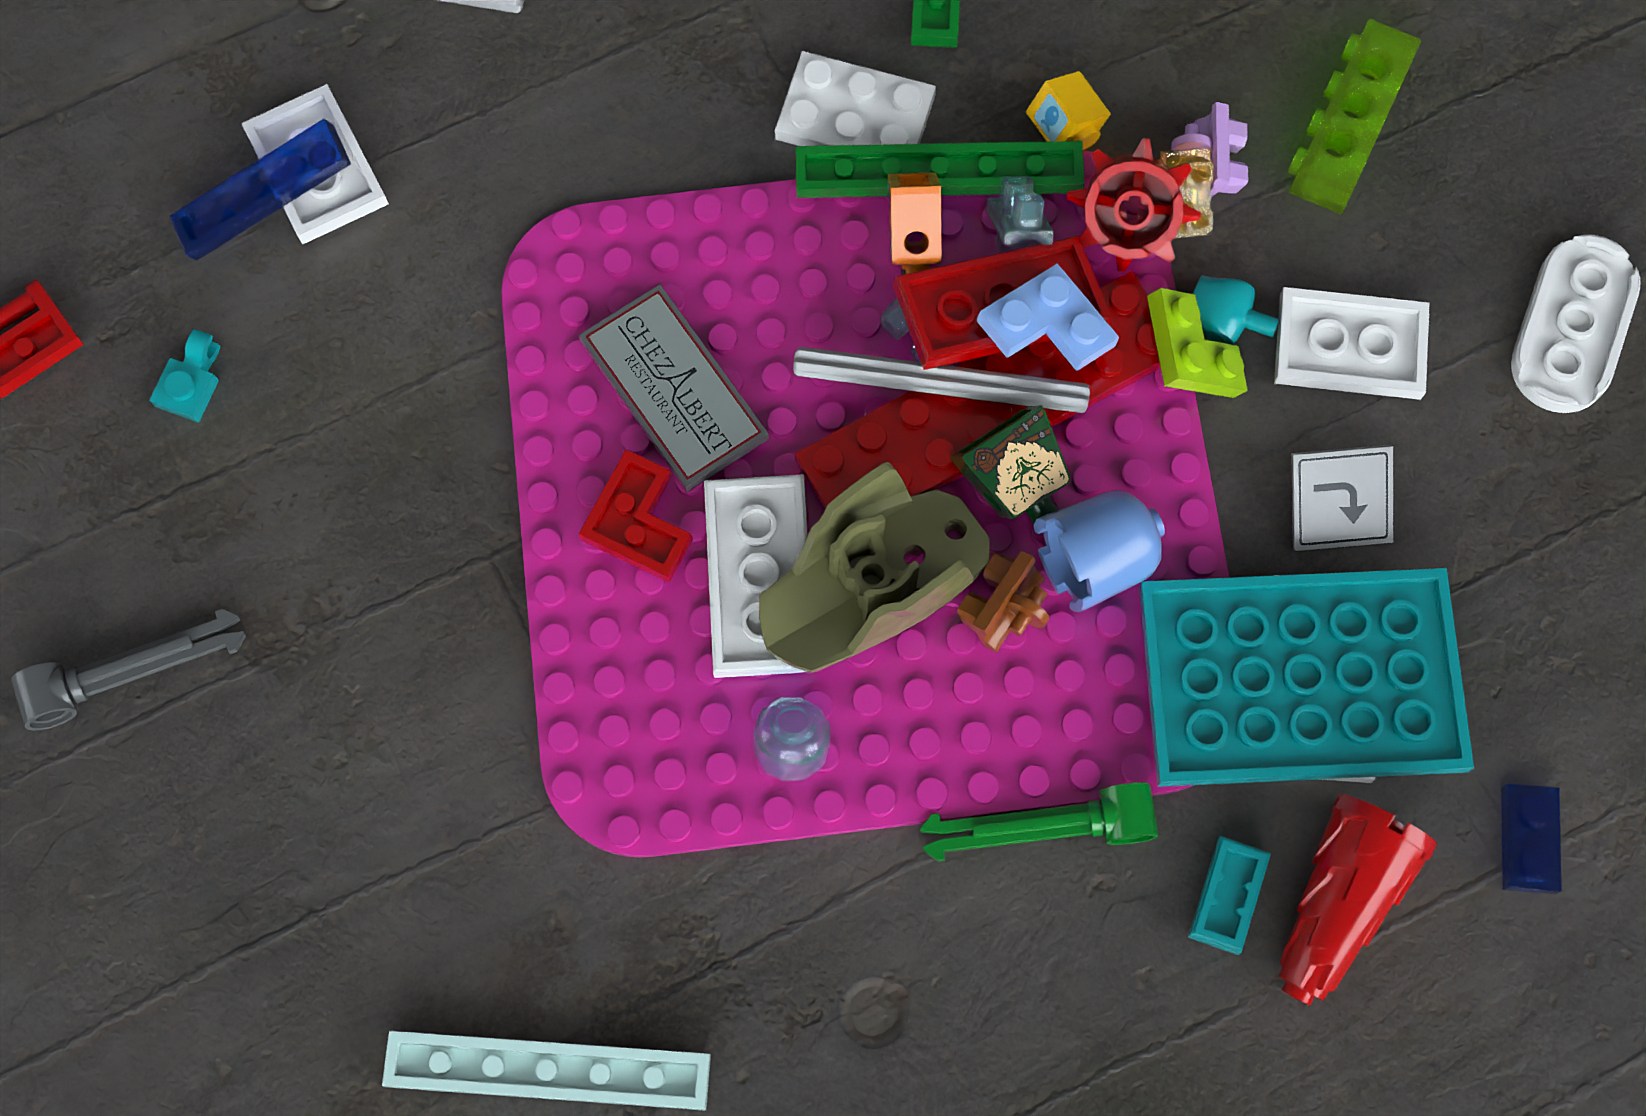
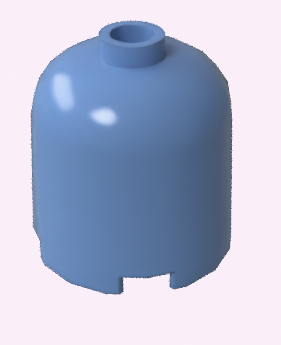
(1100, 546)

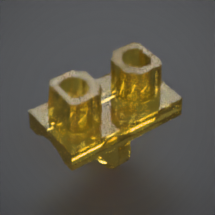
(1195, 187)

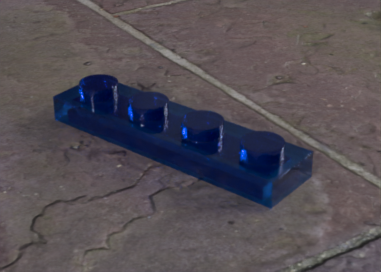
(260, 189)

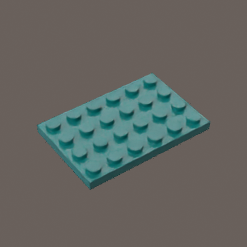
(1304, 677)

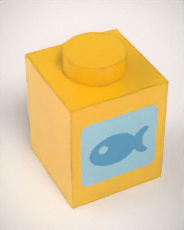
(1068, 110)

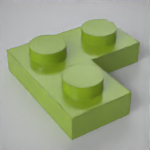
(1185, 356)

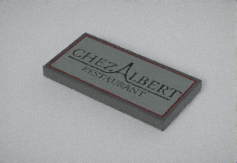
(673, 387)

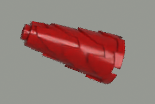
(1358, 876)

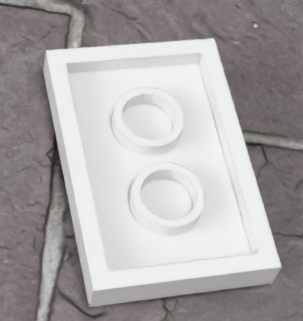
(852, 106)
(339, 198)
(1352, 343)

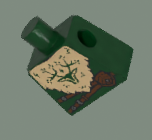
(1016, 465)

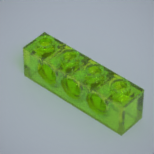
(1329, 178)

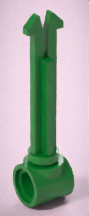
(1122, 813)

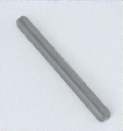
(941, 380)

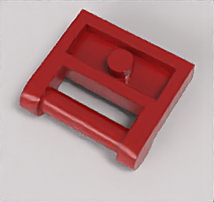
(34, 342)

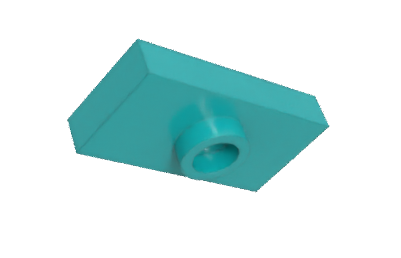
(1229, 895)

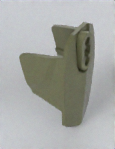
(853, 577)

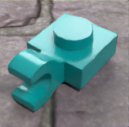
(188, 385)

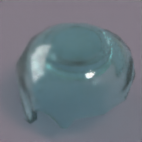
(791, 738)

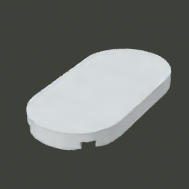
(1575, 324)

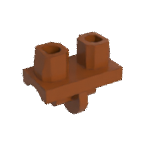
(1011, 605)

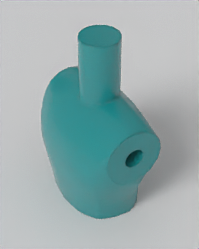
(1227, 309)

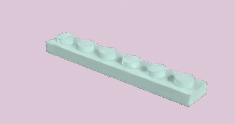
(547, 1070)

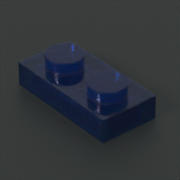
(1531, 839)

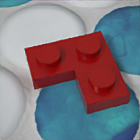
(624, 523)

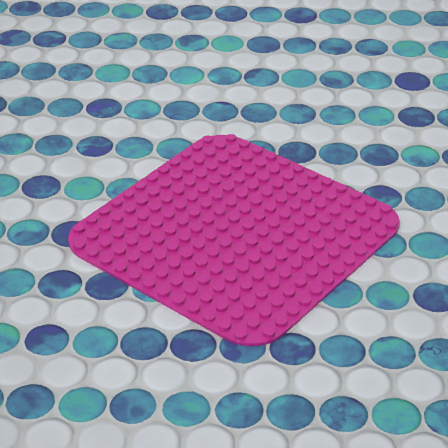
(629, 717)

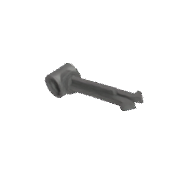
(51, 695)

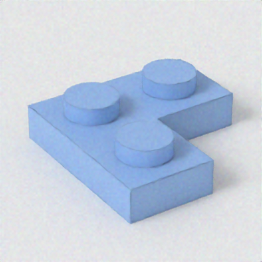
(1050, 307)

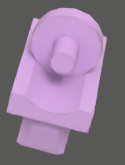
(1222, 136)

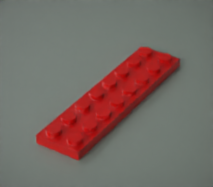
(926, 428)

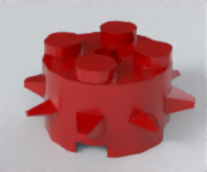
(1108, 219)

